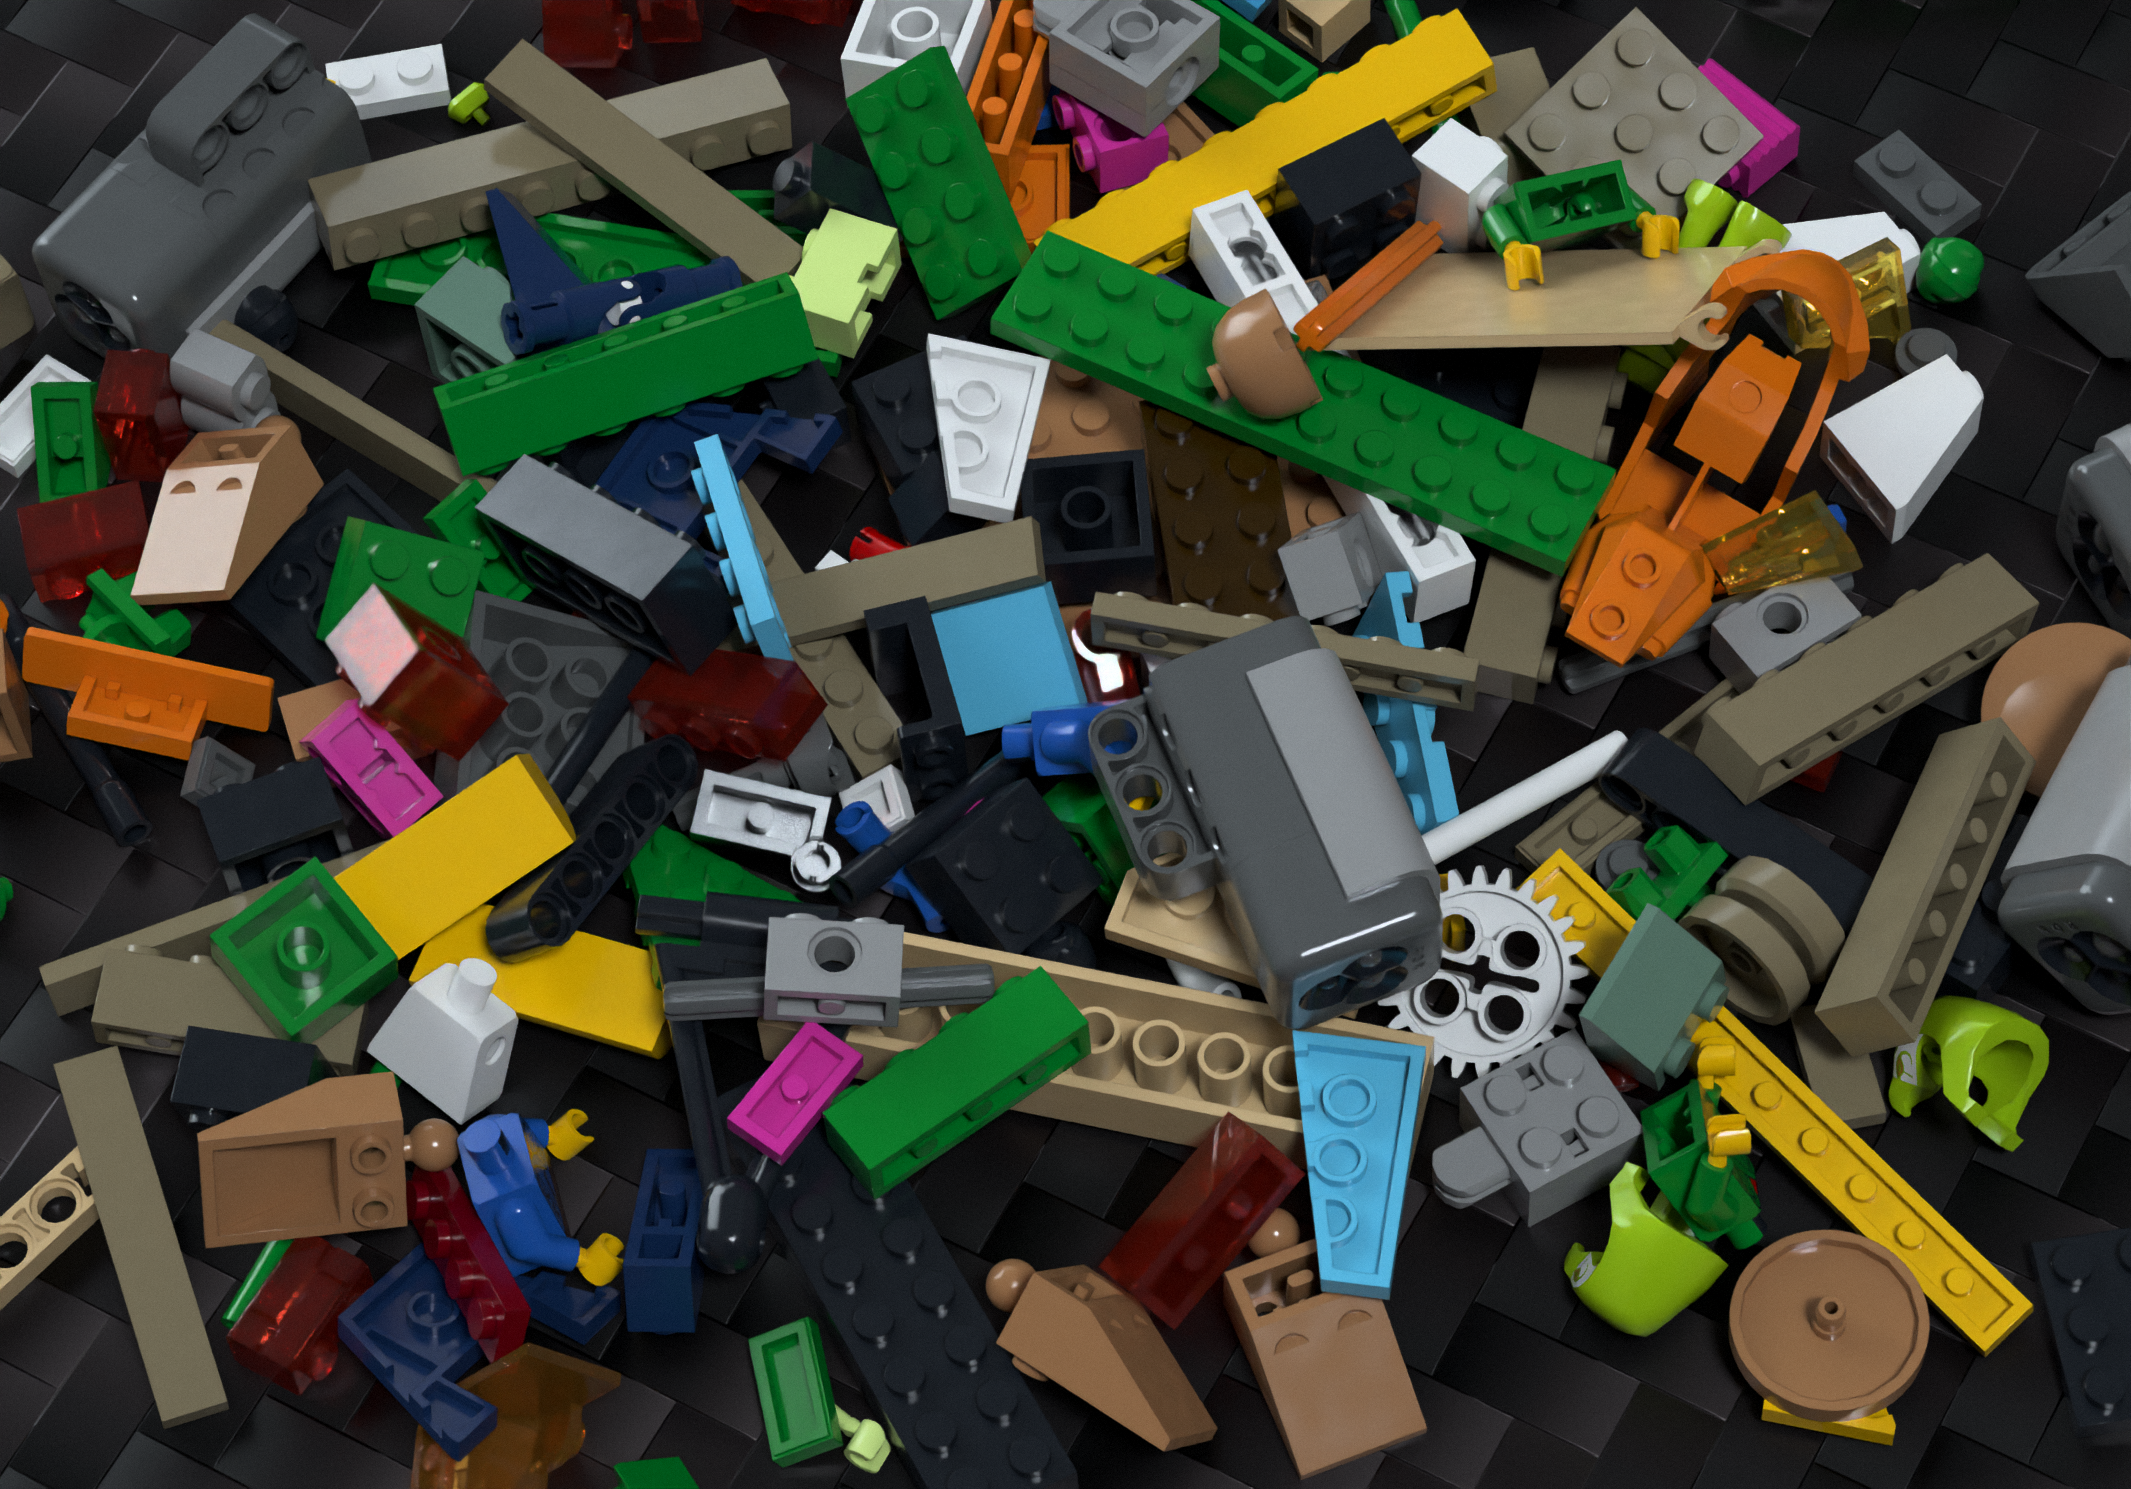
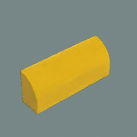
(459, 855)
(578, 988)

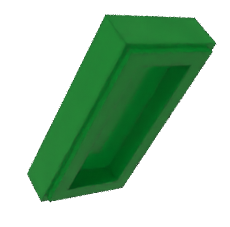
(795, 1392)

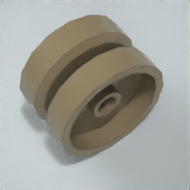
(1769, 935)

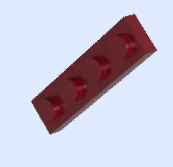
(468, 1261)

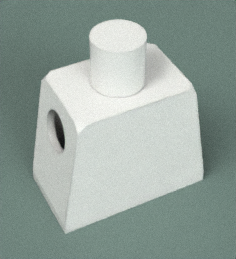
(451, 1038)

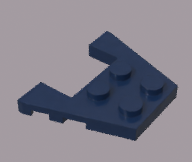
(659, 455)
(422, 1343)

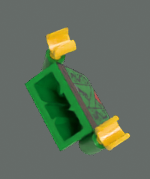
(1567, 212)
(1703, 1156)

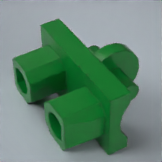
(120, 621)
(1682, 876)

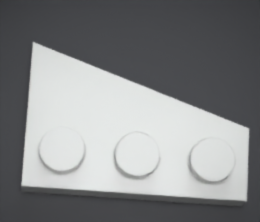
(985, 422)

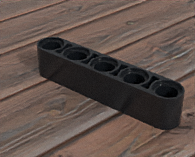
(1672, 787)
(610, 831)

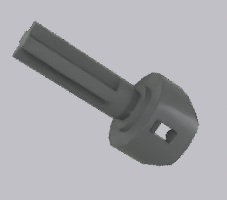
(805, 768)

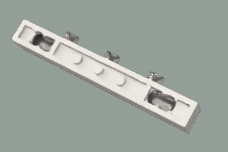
(1243, 256)

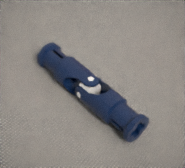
(605, 305)

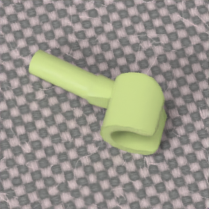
(867, 1444)

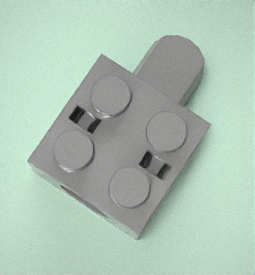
(1129, 54)
(1540, 1131)

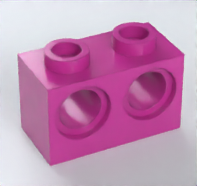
(1108, 148)
(371, 769)

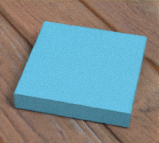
(1008, 657)

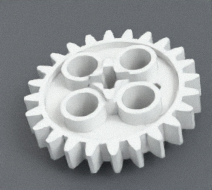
(1496, 913)

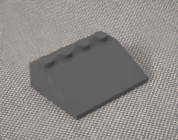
(551, 676)

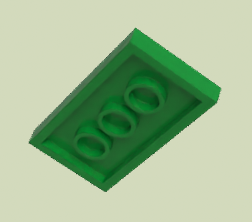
(940, 182)

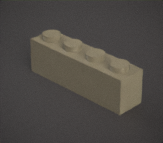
(153, 999)

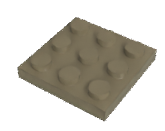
(1641, 105)

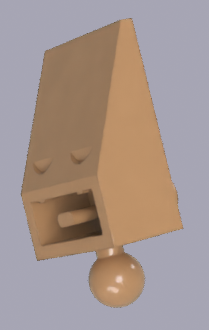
(224, 511)
(313, 1165)
(1099, 1347)
(1319, 1358)

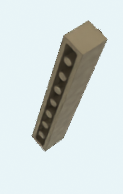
(442, 188)

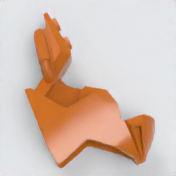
(1642, 564)

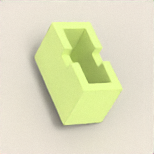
(840, 273)

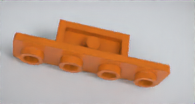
(141, 695)

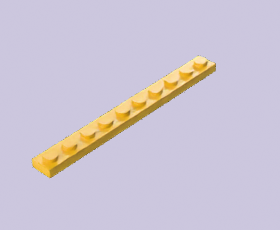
(1813, 1138)

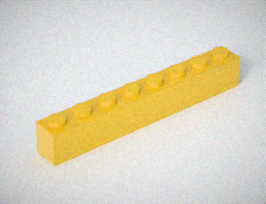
(1407, 83)

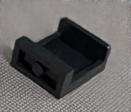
(907, 658)

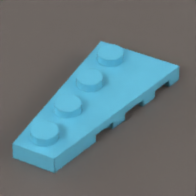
(744, 569)
(1407, 725)
(1358, 1142)

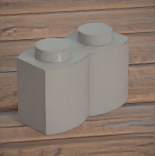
(220, 384)

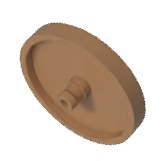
(2047, 687)
(1828, 1325)

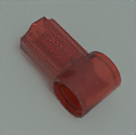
(1102, 675)

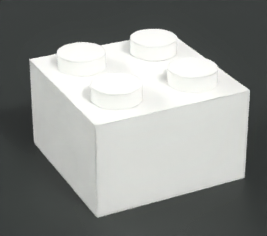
(898, 30)

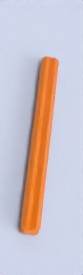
(1368, 286)

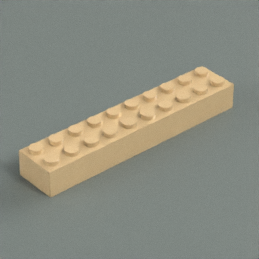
(1160, 1054)

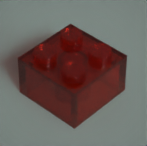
(414, 674)

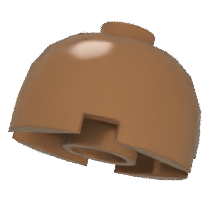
(1261, 361)

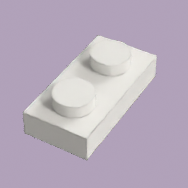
(394, 81)

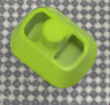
(470, 104)

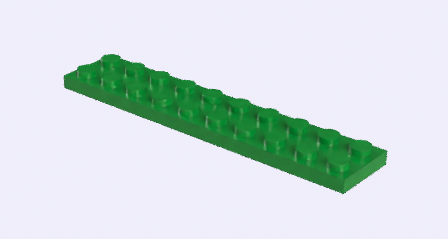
(1364, 433)

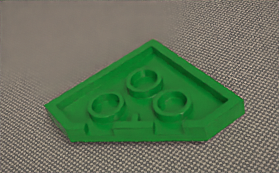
(681, 869)

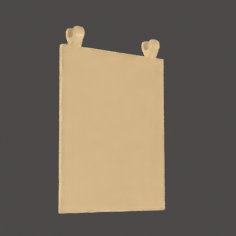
(1583, 301)

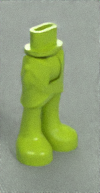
(1707, 212)

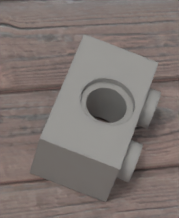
(1332, 569)
(1748, 649)
(807, 993)

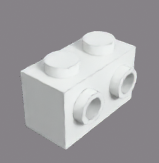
(1458, 184)

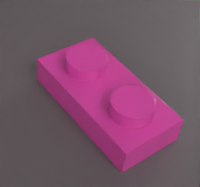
(795, 1092)

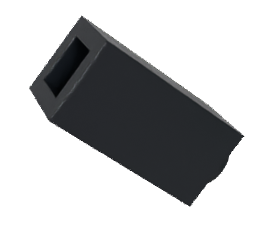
(825, 180)

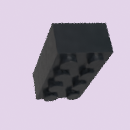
(609, 563)

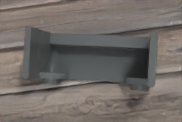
(2091, 280)

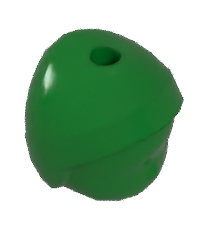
(1948, 270)

